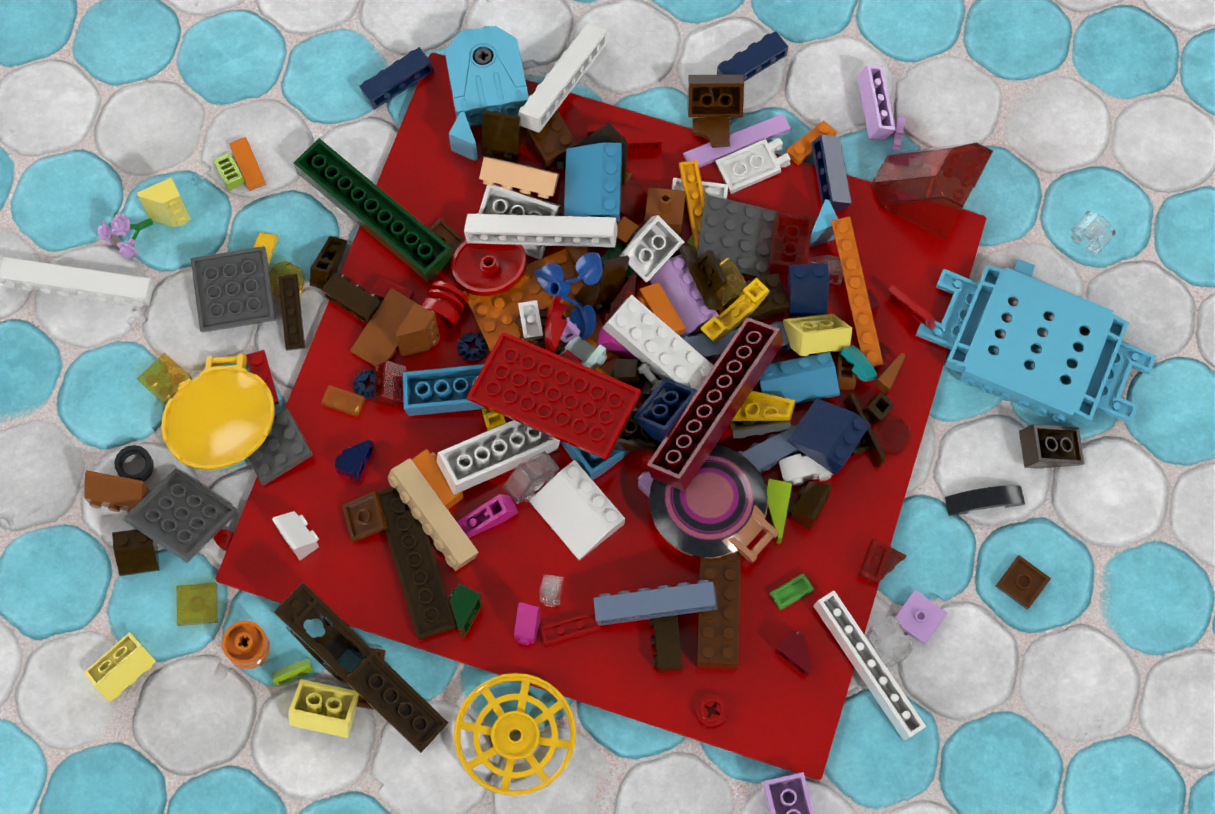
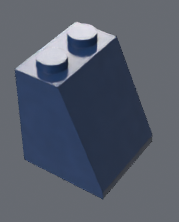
(807, 289)

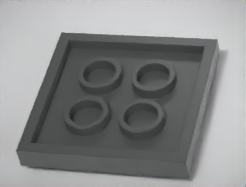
(281, 450)

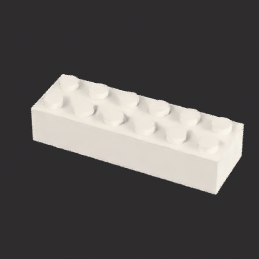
(657, 344)
(492, 454)

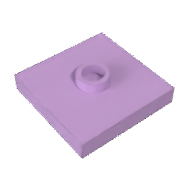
(920, 617)

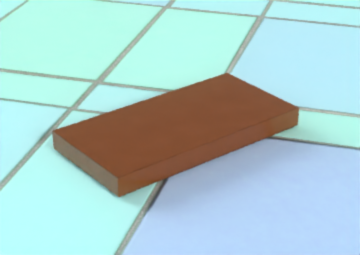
(378, 338)

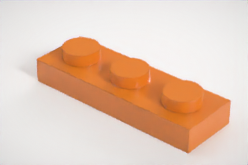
(803, 148)

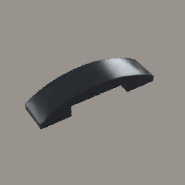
(984, 498)

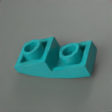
(862, 366)

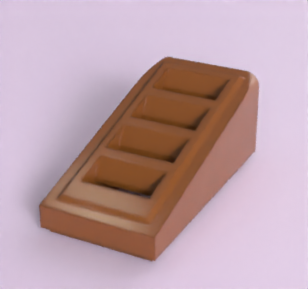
(887, 379)
(845, 381)

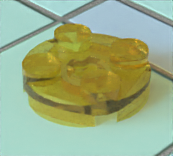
(281, 269)

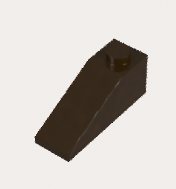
(327, 261)

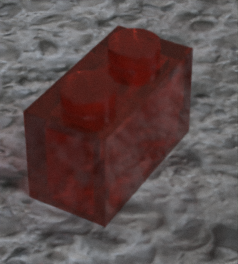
(389, 384)

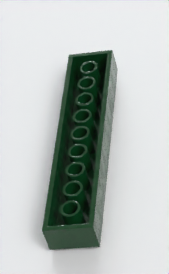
(373, 210)

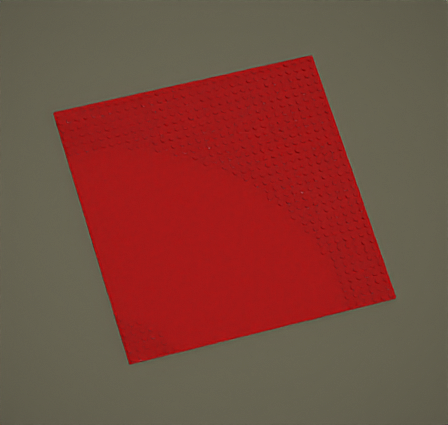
(771, 705)

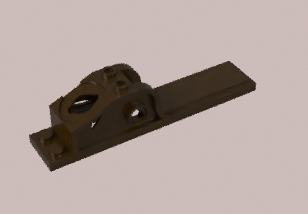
(370, 678)

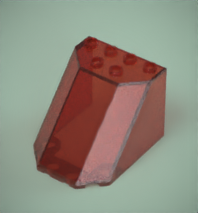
(930, 184)

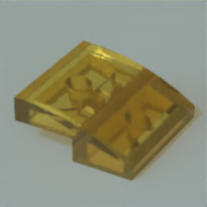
(735, 283)

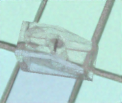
(834, 267)

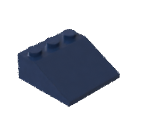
(828, 434)

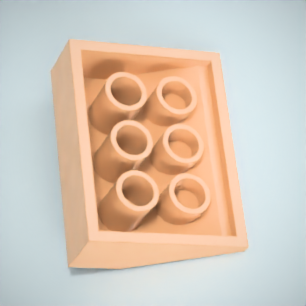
(519, 176)

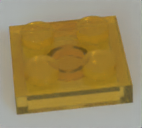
(163, 378)
(197, 604)

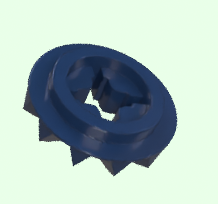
(475, 353)
(360, 388)

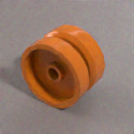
(246, 633)

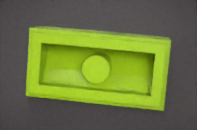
(292, 672)

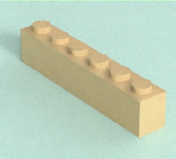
(432, 514)

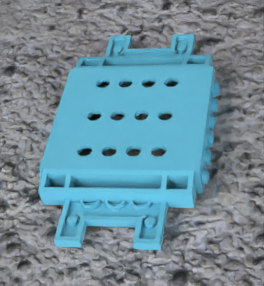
(1101, 366)

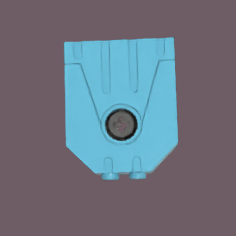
(486, 73)

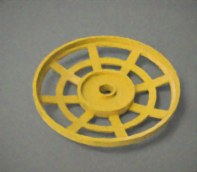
(510, 722)

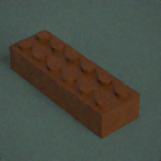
(720, 628)

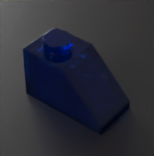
(354, 460)

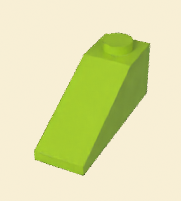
(778, 500)

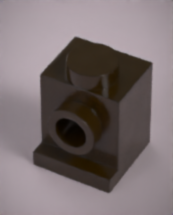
(877, 408)

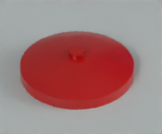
(488, 267)

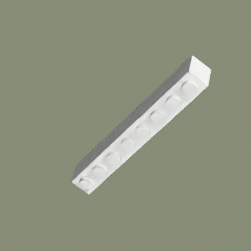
(562, 77)
(541, 230)
(76, 281)
(869, 665)

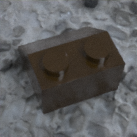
(810, 503)
(135, 552)

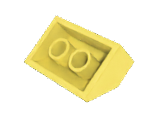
(164, 204)
(817, 334)
(119, 667)
(323, 708)

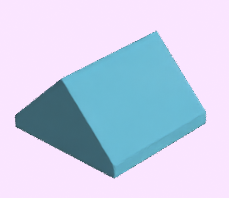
(462, 138)
(823, 227)

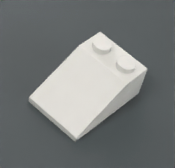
(651, 247)

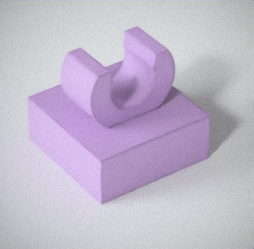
(570, 331)

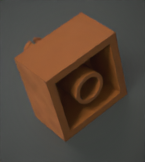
(668, 205)

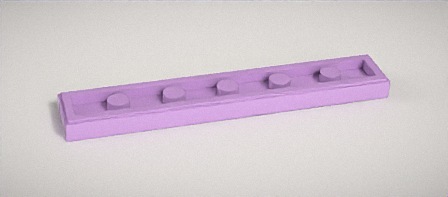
(741, 139)

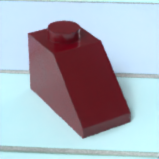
(795, 651)

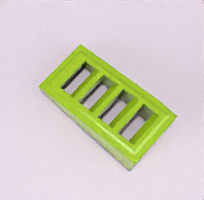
(233, 182)

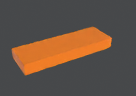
(247, 163)

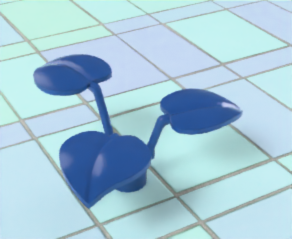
(551, 280)

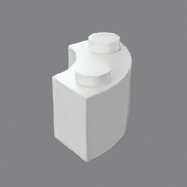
(802, 468)

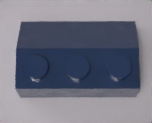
(663, 408)

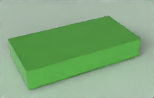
(791, 591)

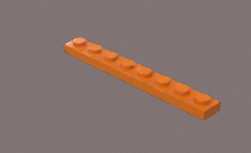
(856, 290)

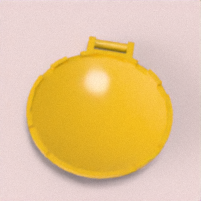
(218, 415)

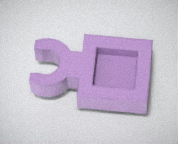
(899, 126)

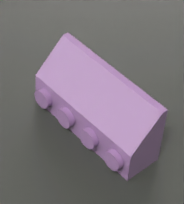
(683, 294)

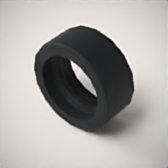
(132, 450)

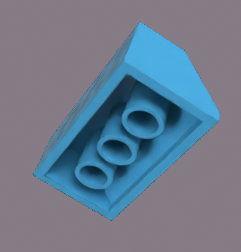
(801, 378)

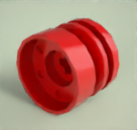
(446, 303)

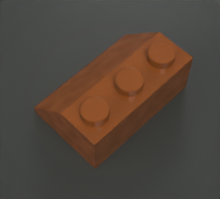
(417, 331)
(113, 491)

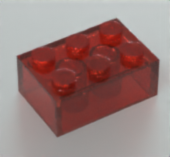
(789, 242)

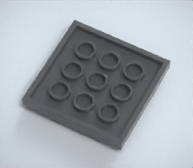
(737, 233)
(233, 289)
(181, 515)

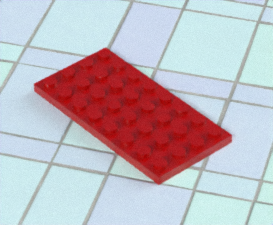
(554, 395)

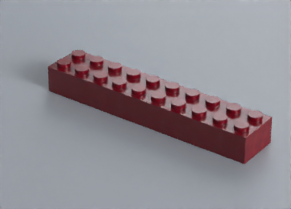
(715, 404)

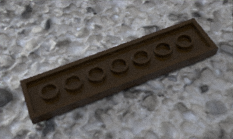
(416, 568)

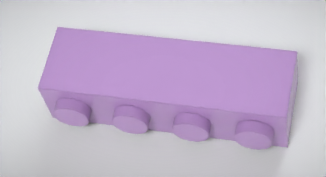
(876, 102)

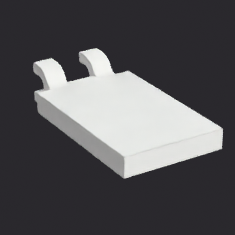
(752, 164)

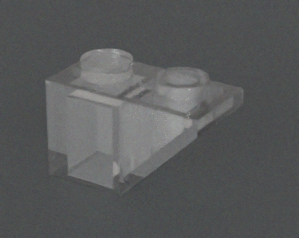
(551, 590)

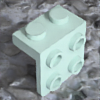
(590, 356)

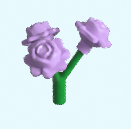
(119, 227)

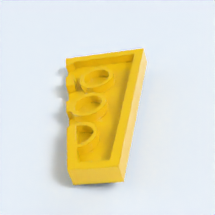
(765, 408)

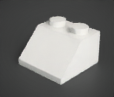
(296, 534)

